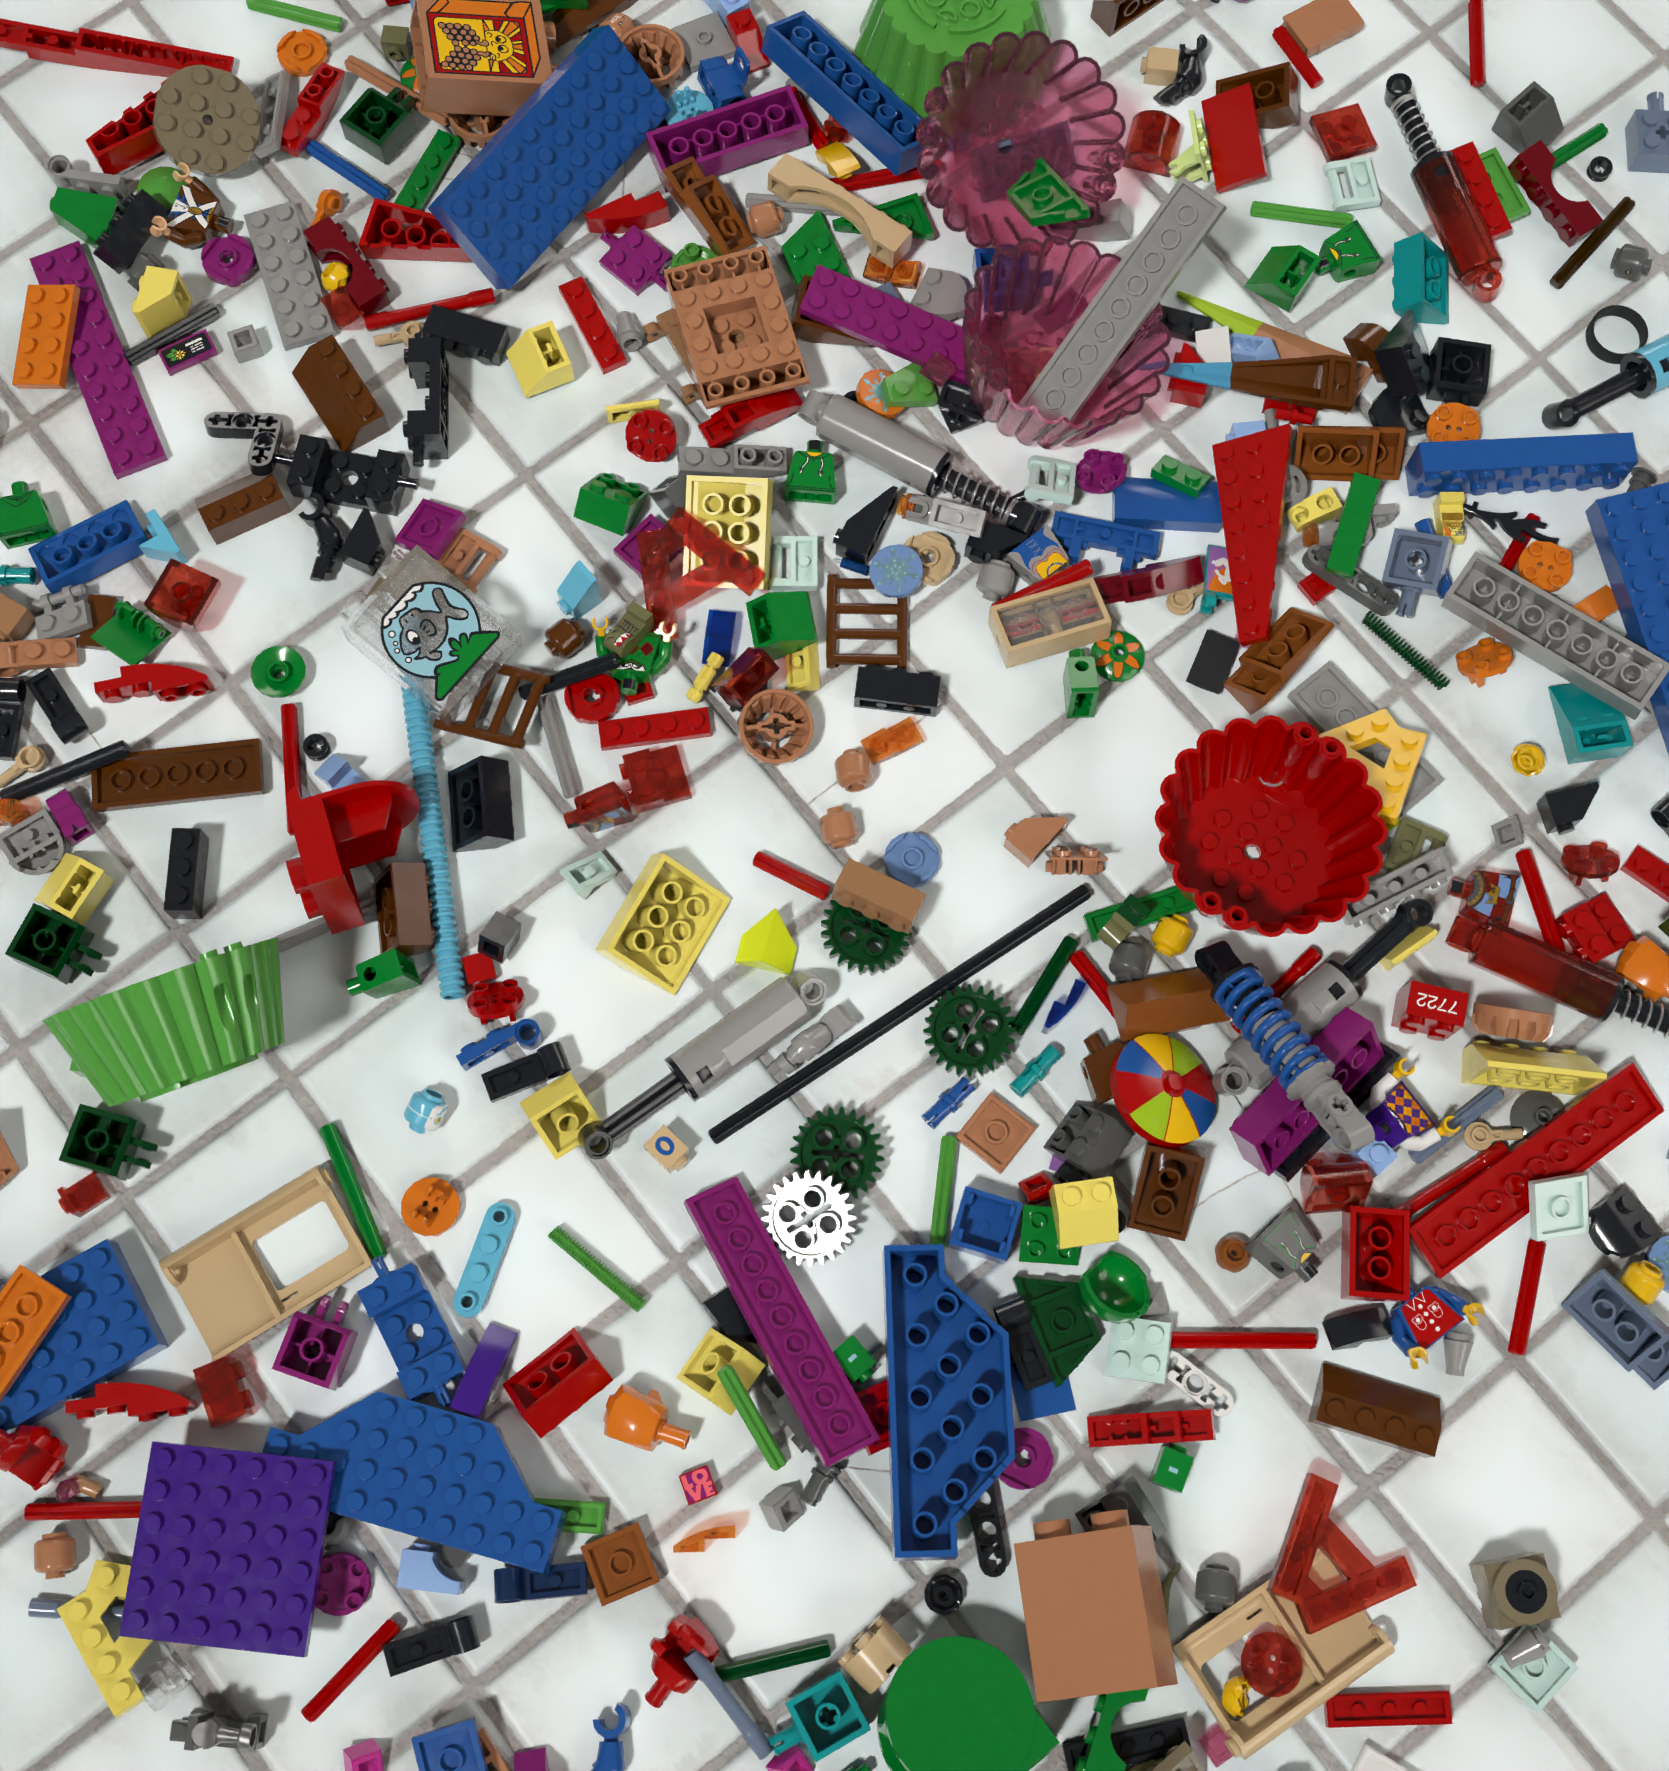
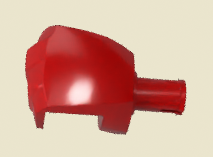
(32, 1454)
(668, 1655)

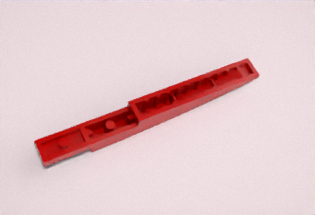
(105, 50)

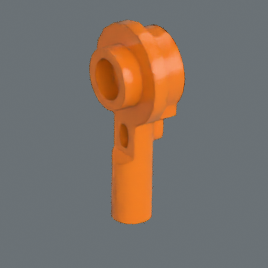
(328, 204)

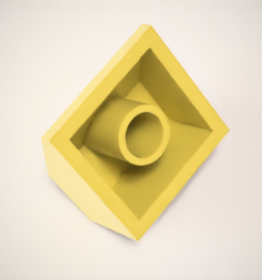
(559, 1114)
(1085, 1212)
(709, 1357)

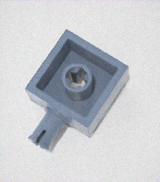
(1648, 137)
(1411, 580)

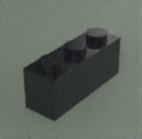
(128, 231)
(468, 335)
(897, 690)
(186, 873)

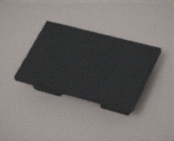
(1212, 662)

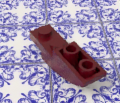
(1150, 581)

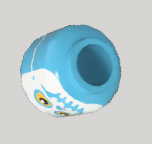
(425, 1110)

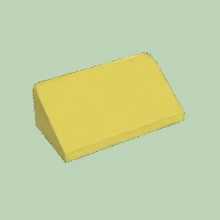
(624, 411)
(803, 669)
(1408, 946)

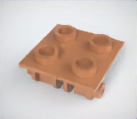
(1089, 855)

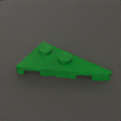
(904, 210)

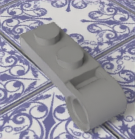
(86, 181)

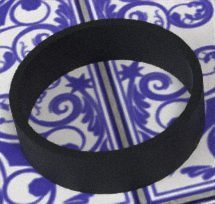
(1619, 311)

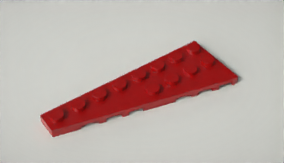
(1251, 498)

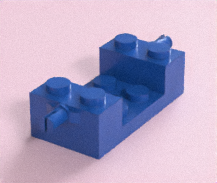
(397, 1303)

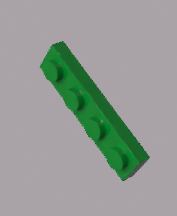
(429, 170)

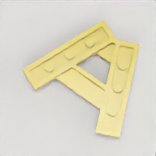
(105, 1659)

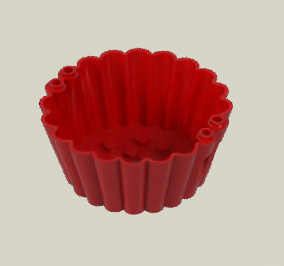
(1310, 832)

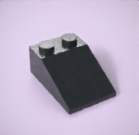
(1404, 358)

